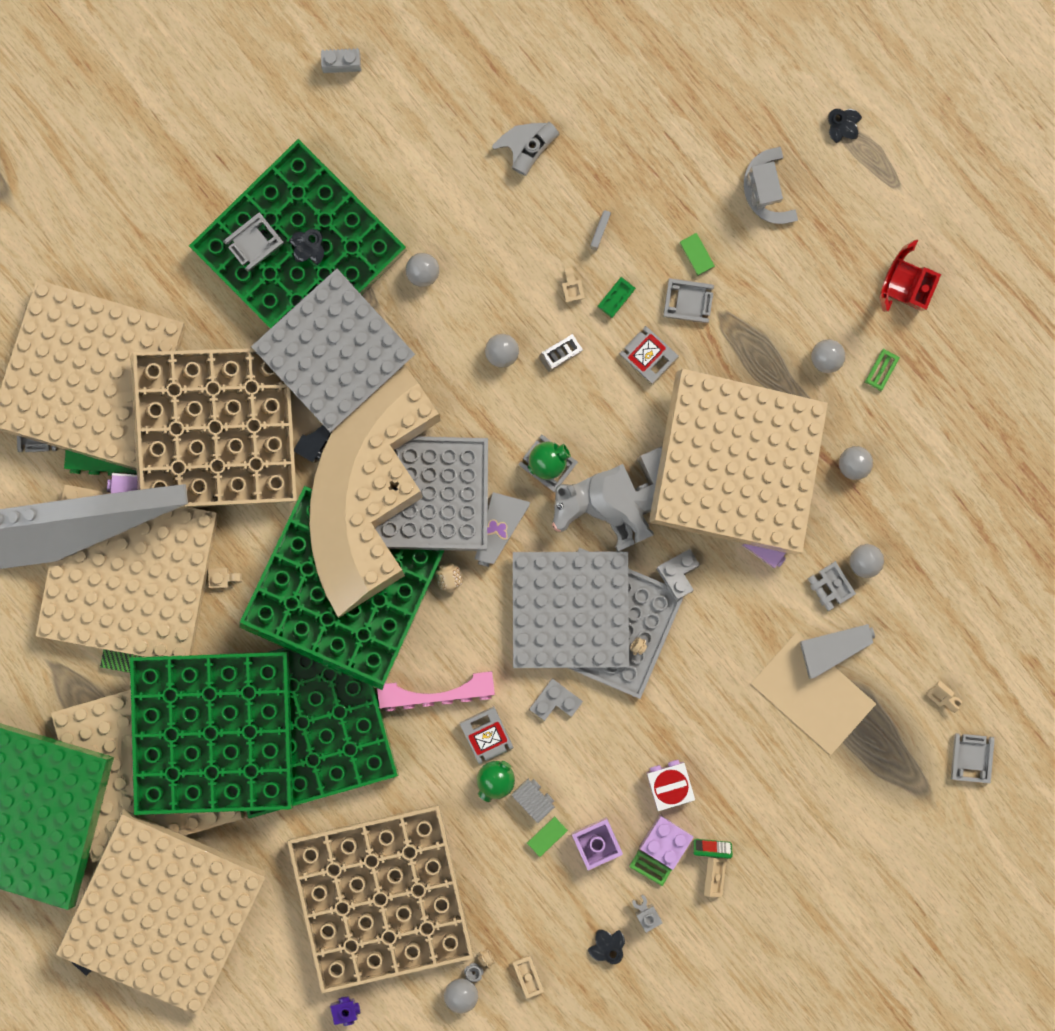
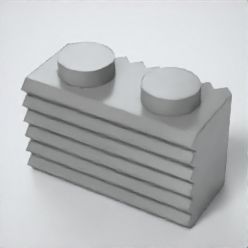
(341, 60)
(533, 799)

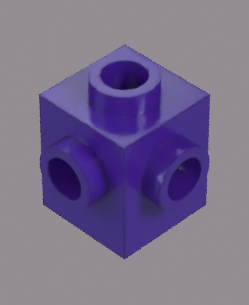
(340, 1016)

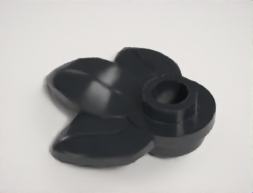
(846, 126)
(305, 248)
(606, 944)

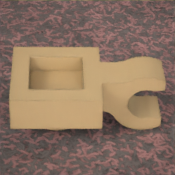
(572, 288)
(220, 577)
(943, 696)

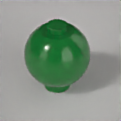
(548, 460)
(495, 780)

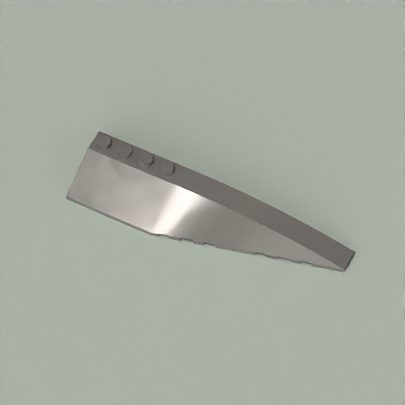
(64, 527)

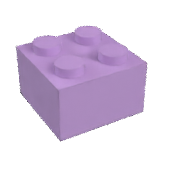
(666, 842)
(597, 843)

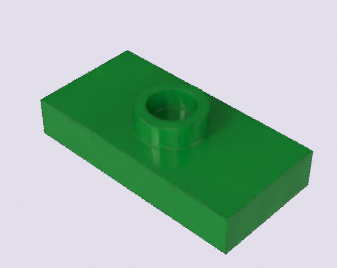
(616, 297)

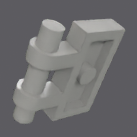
(837, 584)

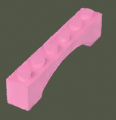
(479, 686)

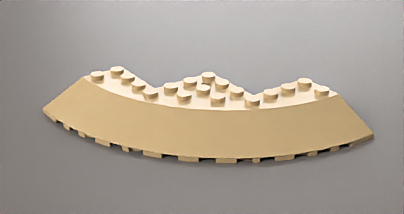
(357, 494)

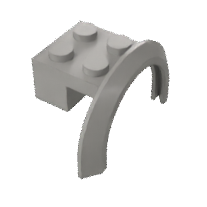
(763, 187)

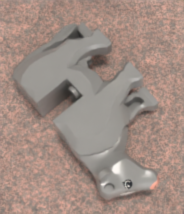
(611, 499)

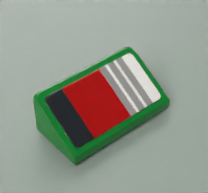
(712, 848)

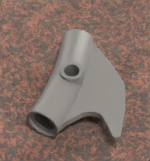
(520, 139)

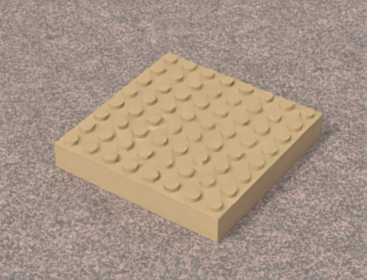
(74, 372)
(213, 425)
(738, 462)
(135, 589)
(107, 729)
(380, 898)
(161, 913)

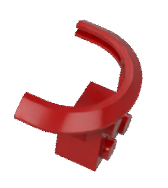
(908, 282)

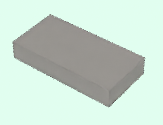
(600, 230)

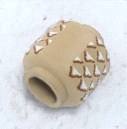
(449, 577)

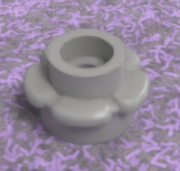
(468, 972)

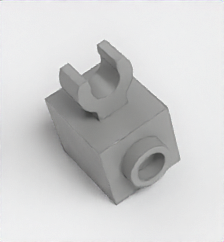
(647, 915)

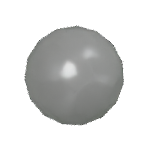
(422, 269)
(502, 350)
(828, 356)
(855, 463)
(867, 561)
(461, 996)

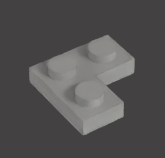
(674, 573)
(552, 696)

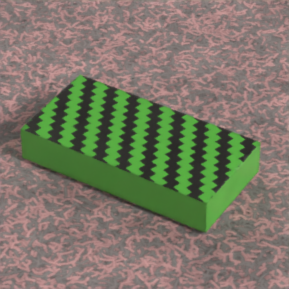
(116, 660)

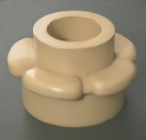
(638, 646)
(486, 958)

